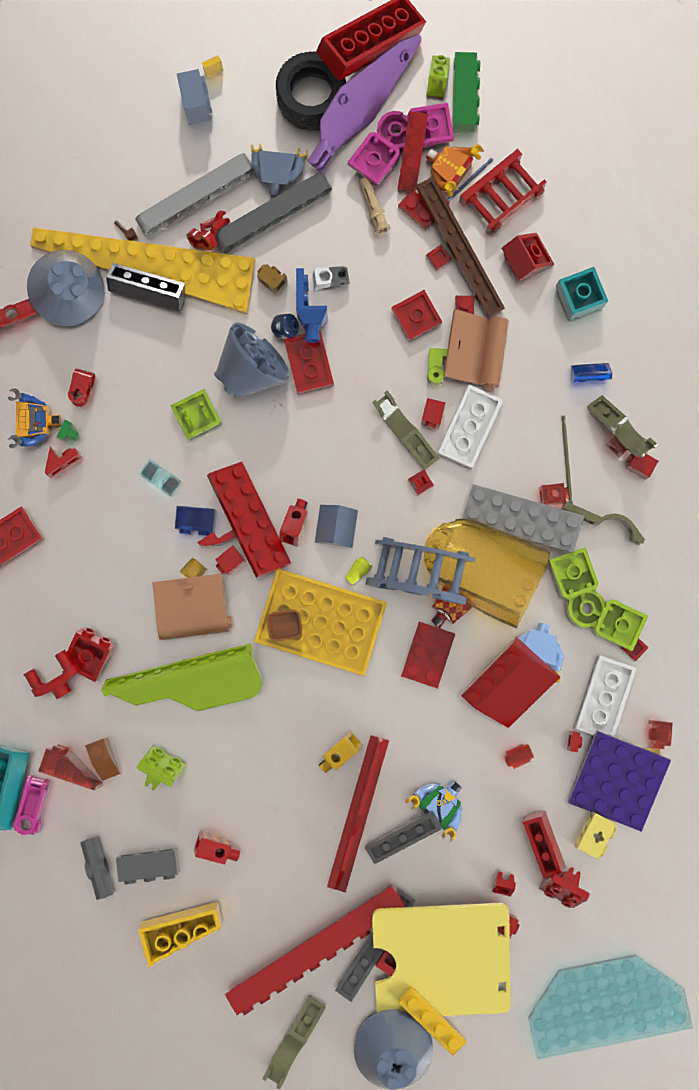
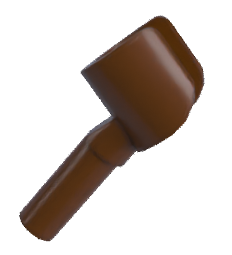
(130, 233)

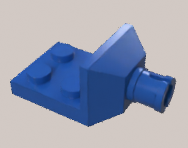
(310, 317)

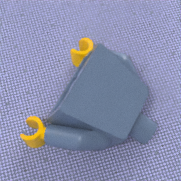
(276, 167)

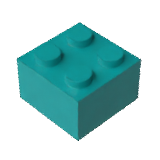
(581, 293)

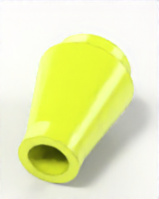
(358, 570)

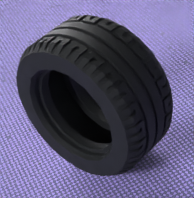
(293, 70)

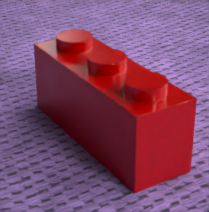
(544, 844)

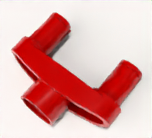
(59, 684)

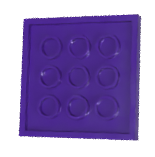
(619, 780)

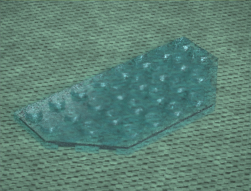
(606, 1006)

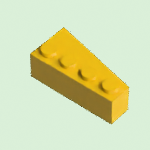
(177, 930)

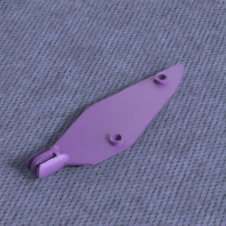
(360, 100)

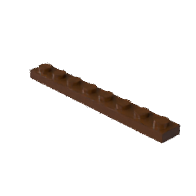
(460, 247)

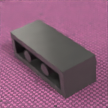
(148, 865)

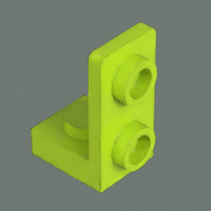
(438, 76)

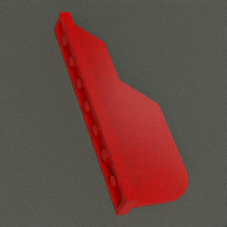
(357, 813)

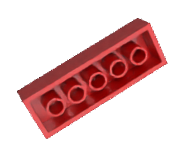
(369, 37)

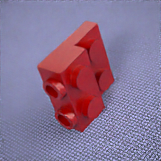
(90, 652)

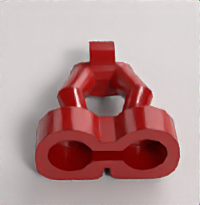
(204, 238)

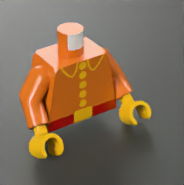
(452, 165)

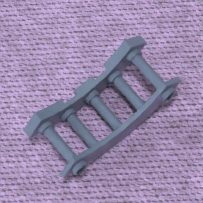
(410, 585)

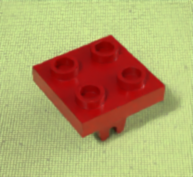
(565, 888)

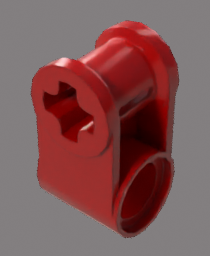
(81, 383)

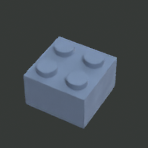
(194, 96)

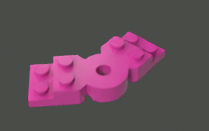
(382, 149)

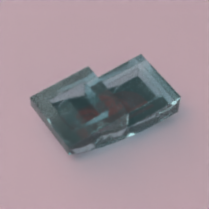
(159, 477)

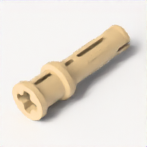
(376, 213)

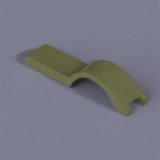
(621, 427)
(405, 431)
(591, 518)
(294, 1041)

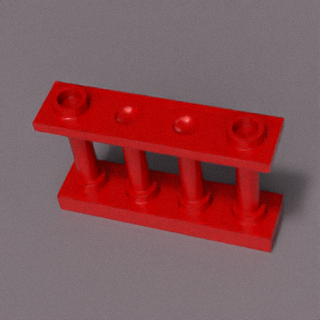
(485, 185)

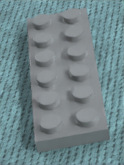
(524, 518)

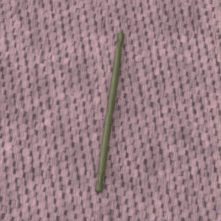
(567, 459)

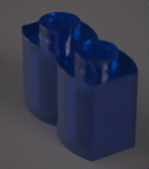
(195, 519)

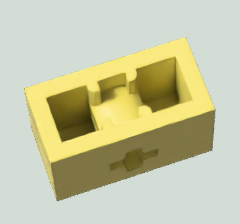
(590, 844)

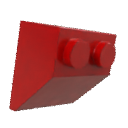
(527, 255)

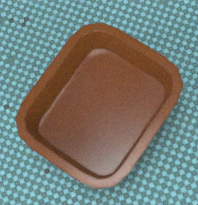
(284, 625)

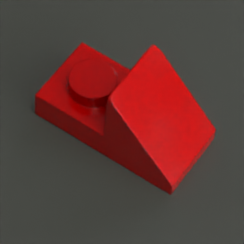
(57, 464)

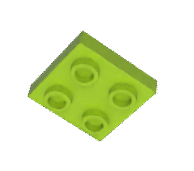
(195, 414)
(160, 767)

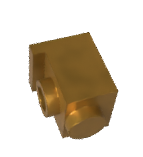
(271, 278)

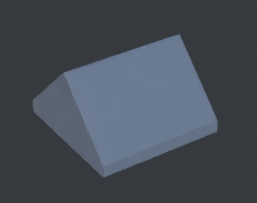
(336, 525)

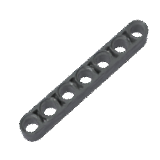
(272, 212)

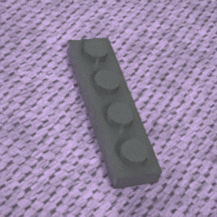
(403, 837)

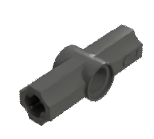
(96, 868)

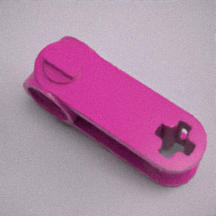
(31, 805)

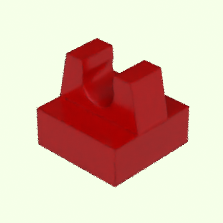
(420, 482)
(502, 886)

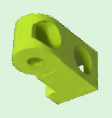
(435, 360)

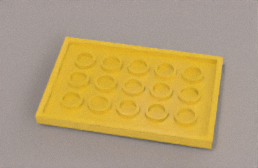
(335, 622)

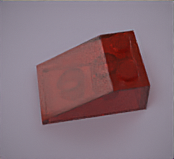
(69, 767)

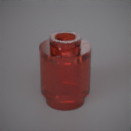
(518, 756)

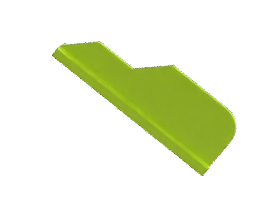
(194, 682)

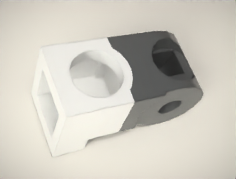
(330, 277)

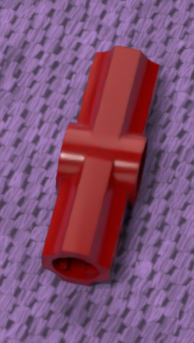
(24, 310)

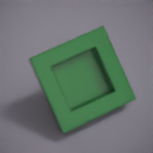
(66, 431)

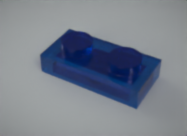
(591, 372)

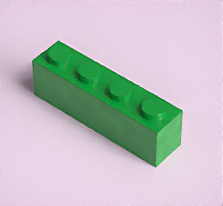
(465, 91)

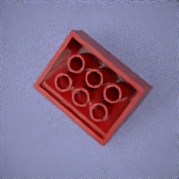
(510, 684)

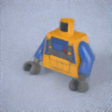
(32, 420)

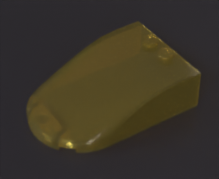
(503, 571)

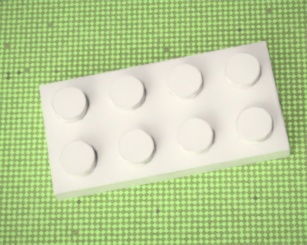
(470, 426)
(605, 697)

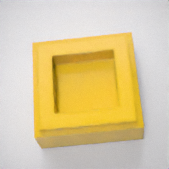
(212, 66)

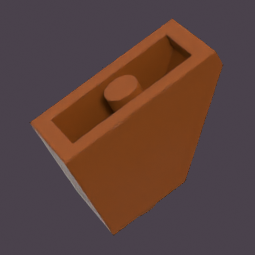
(103, 758)

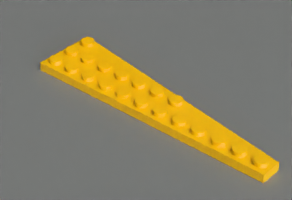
(206, 274)

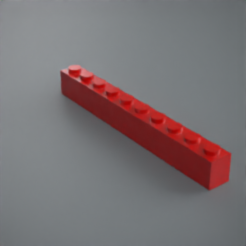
(310, 953)

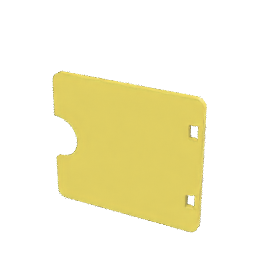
(446, 956)

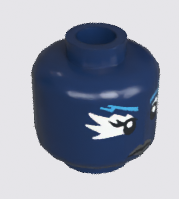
(285, 326)

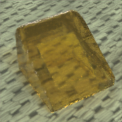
(193, 569)

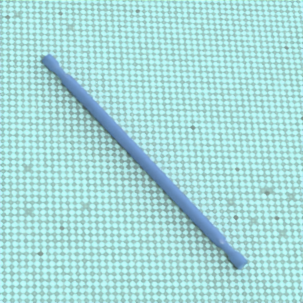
(469, 180)

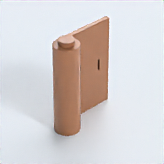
(479, 350)
(190, 611)

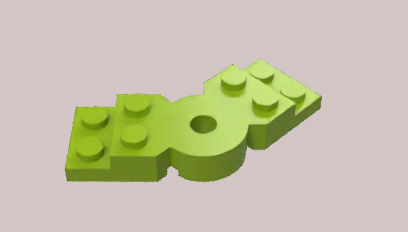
(608, 619)

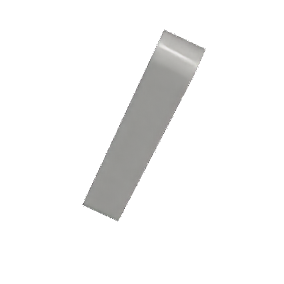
(194, 194)

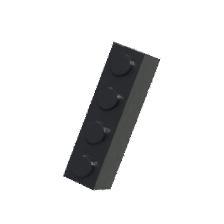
(146, 287)

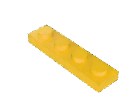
(432, 1020)

